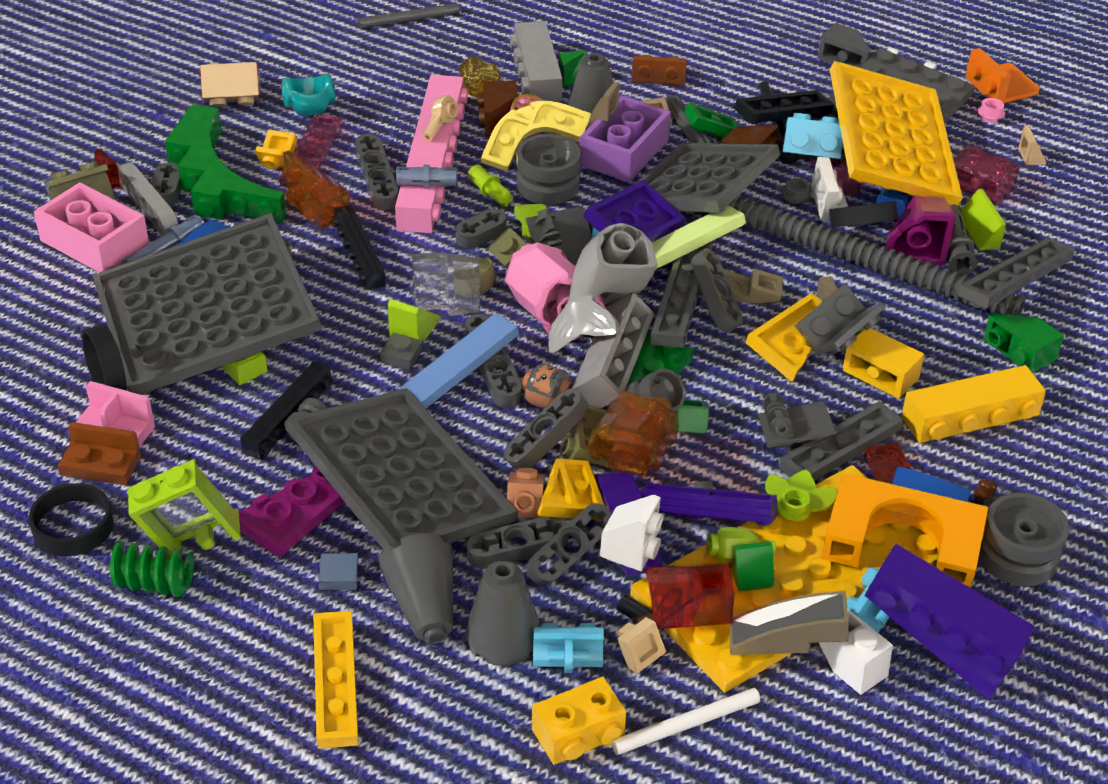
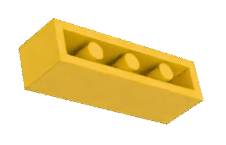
(973, 404)

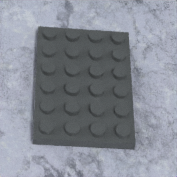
(400, 469)

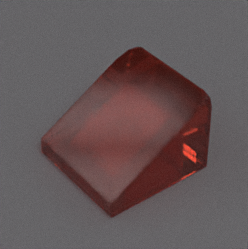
(112, 172)

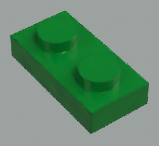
(708, 120)

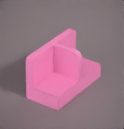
(118, 410)

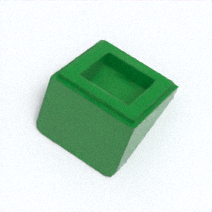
(693, 416)
(753, 566)

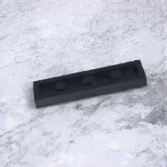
(782, 106)

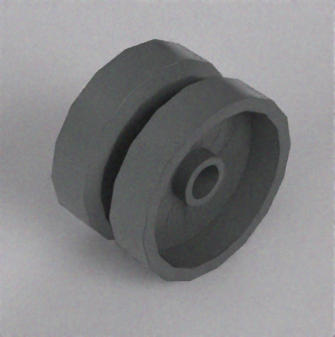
(548, 169)
(1023, 539)

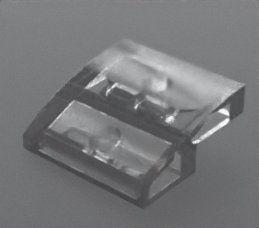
(446, 282)

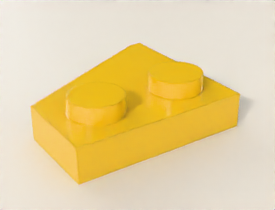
(569, 490)

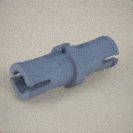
(426, 176)

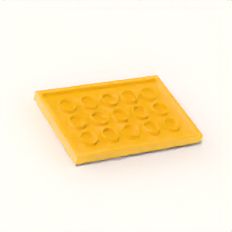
(894, 133)

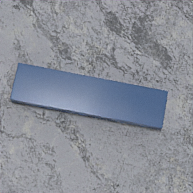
(461, 360)

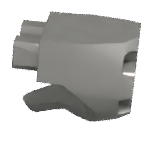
(610, 266)

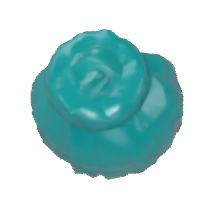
(308, 95)

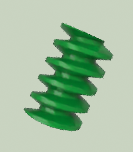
(151, 572)

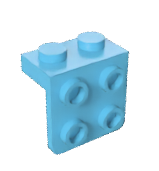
(813, 137)

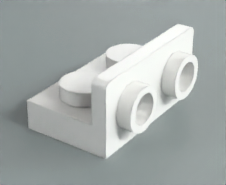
(825, 188)

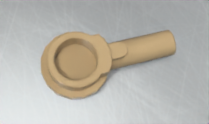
(443, 111)

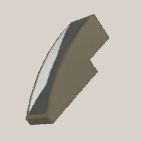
(791, 625)

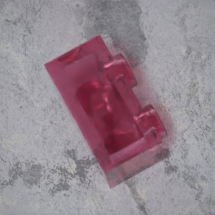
(987, 172)

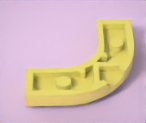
(532, 119)

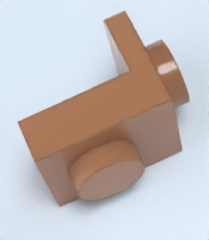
(526, 491)

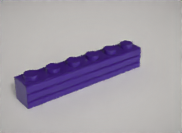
(714, 503)

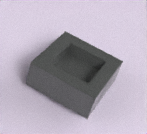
(401, 351)

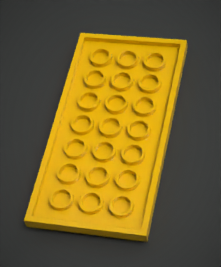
(796, 573)

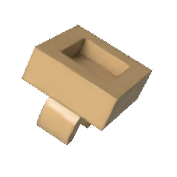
(640, 644)

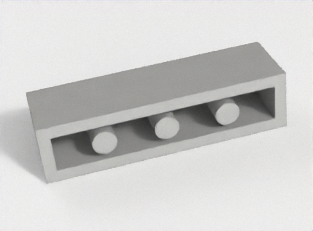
(536, 61)
(614, 356)

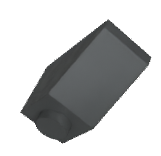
(843, 45)

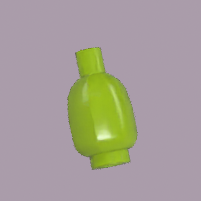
(723, 542)

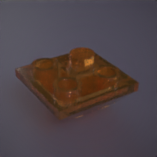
(312, 190)

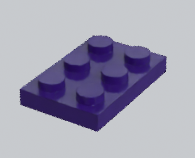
(639, 207)

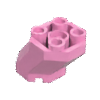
(542, 281)

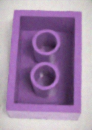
(626, 140)

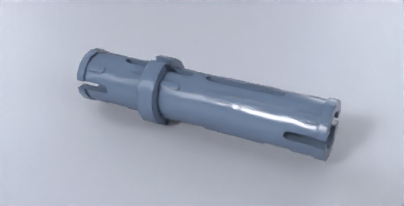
(171, 238)

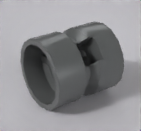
(662, 384)

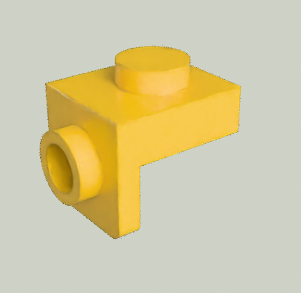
(275, 144)

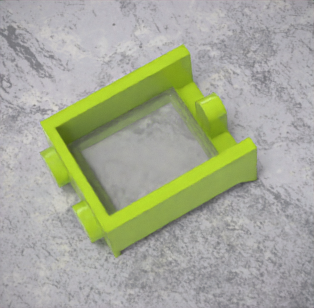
(181, 506)

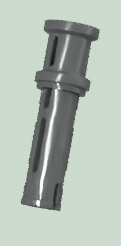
(961, 246)

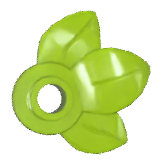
(799, 495)

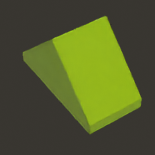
(410, 320)

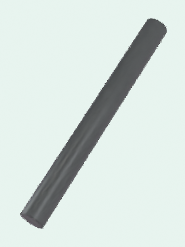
(410, 15)

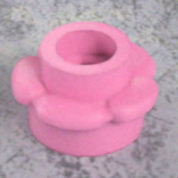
(991, 110)

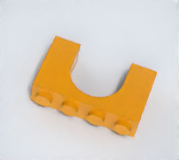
(868, 503)

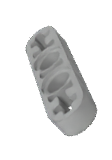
(146, 197)

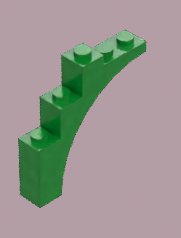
(212, 185)

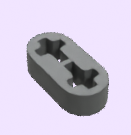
(167, 180)
(480, 228)

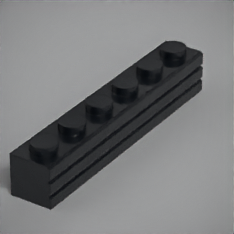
(358, 247)
(270, 426)

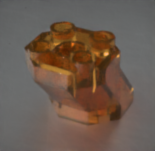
(634, 433)

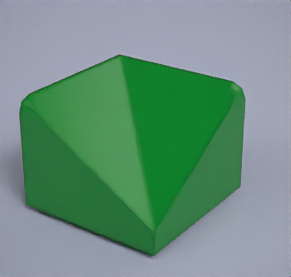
(569, 65)

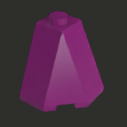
(923, 230)

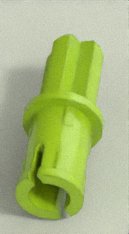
(489, 185)

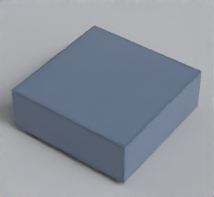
(338, 571)

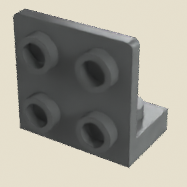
(836, 320)

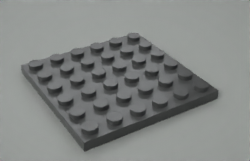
(204, 304)

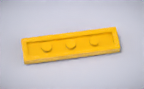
(335, 680)

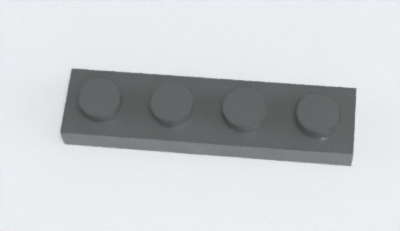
(851, 439)

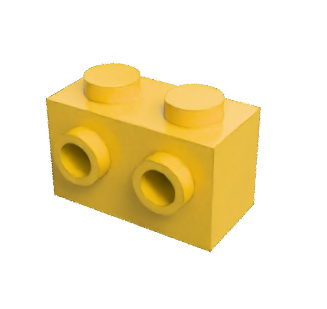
(883, 362)
(578, 720)

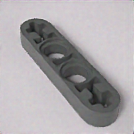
(376, 171)
(495, 381)

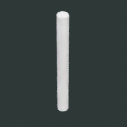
(685, 721)

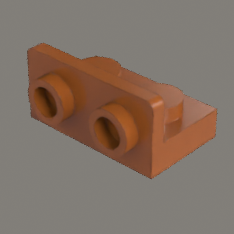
(659, 70)
(100, 454)

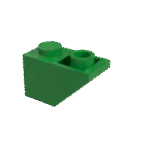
(1024, 339)

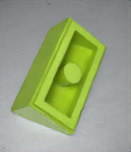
(983, 221)

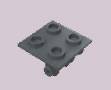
(561, 230)
(794, 424)

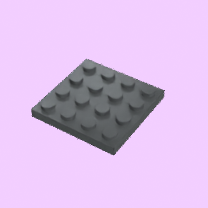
(950, 90)
(709, 174)

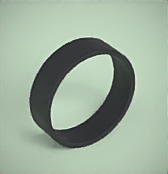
(863, 214)
(103, 357)
(79, 544)

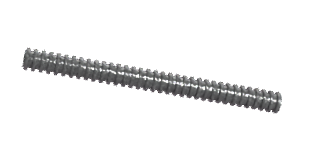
(864, 253)

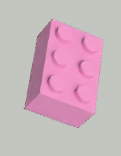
(91, 227)

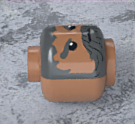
(545, 384)

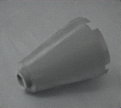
(591, 82)
(422, 583)
(502, 616)

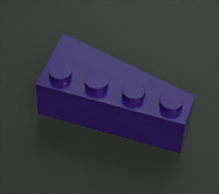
(950, 619)

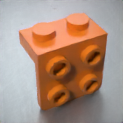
(998, 81)

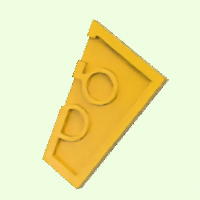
(780, 340)

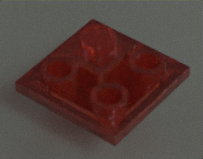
(691, 594)

